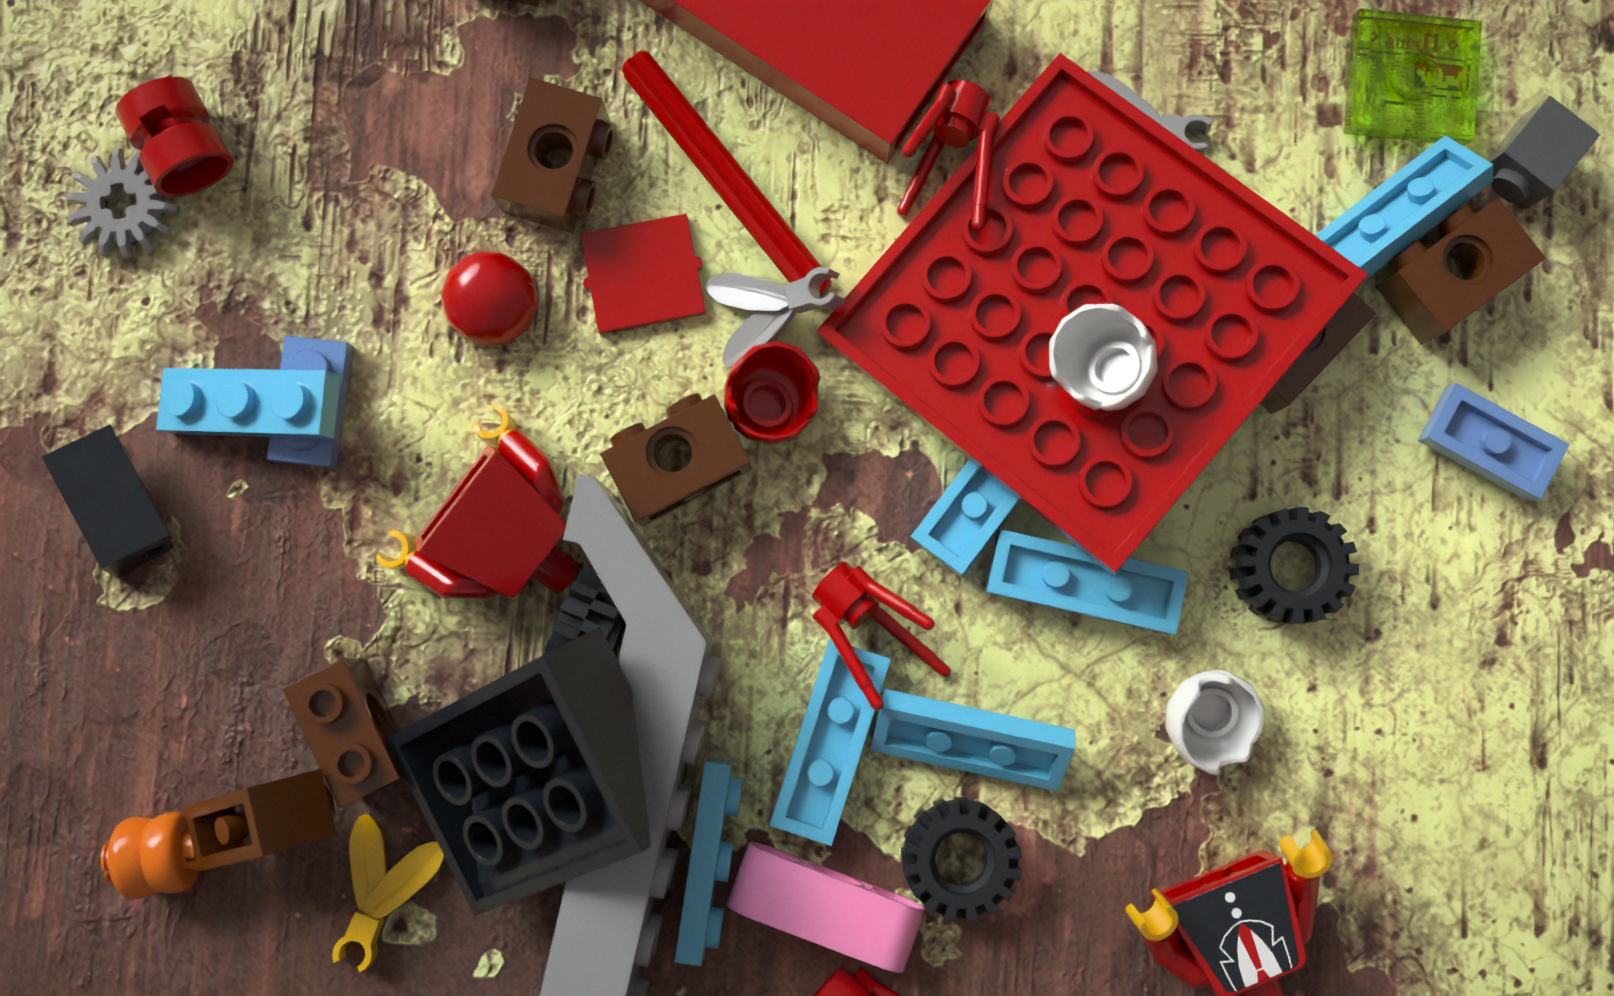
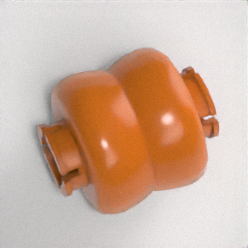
(150, 856)

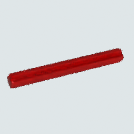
(720, 168)

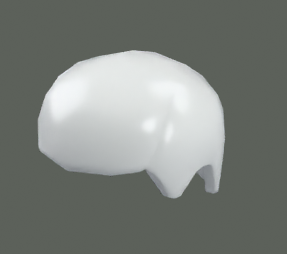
(1103, 356)
(1214, 720)

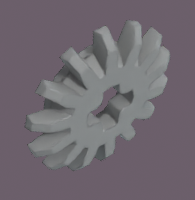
(104, 222)

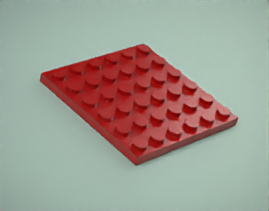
(1082, 212)

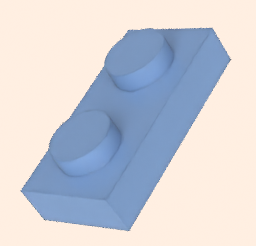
(314, 354)
(1493, 442)

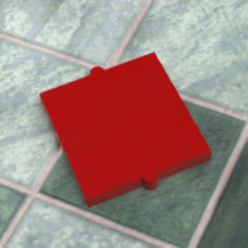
(643, 274)

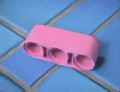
(826, 907)

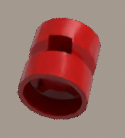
(174, 136)

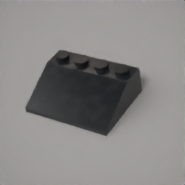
(532, 775)

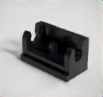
(109, 501)

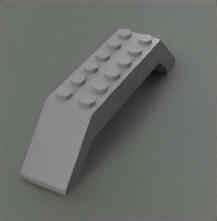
(666, 654)

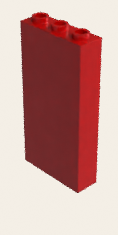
(846, 62)

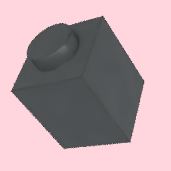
(1539, 153)

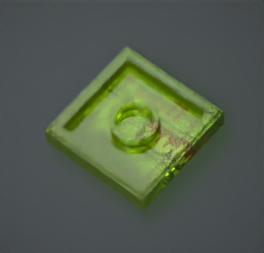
(1412, 76)

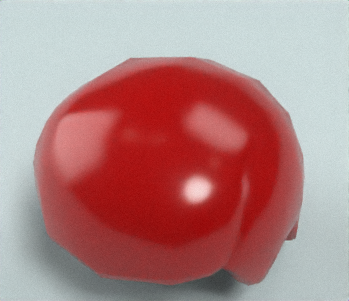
(489, 298)
(772, 393)

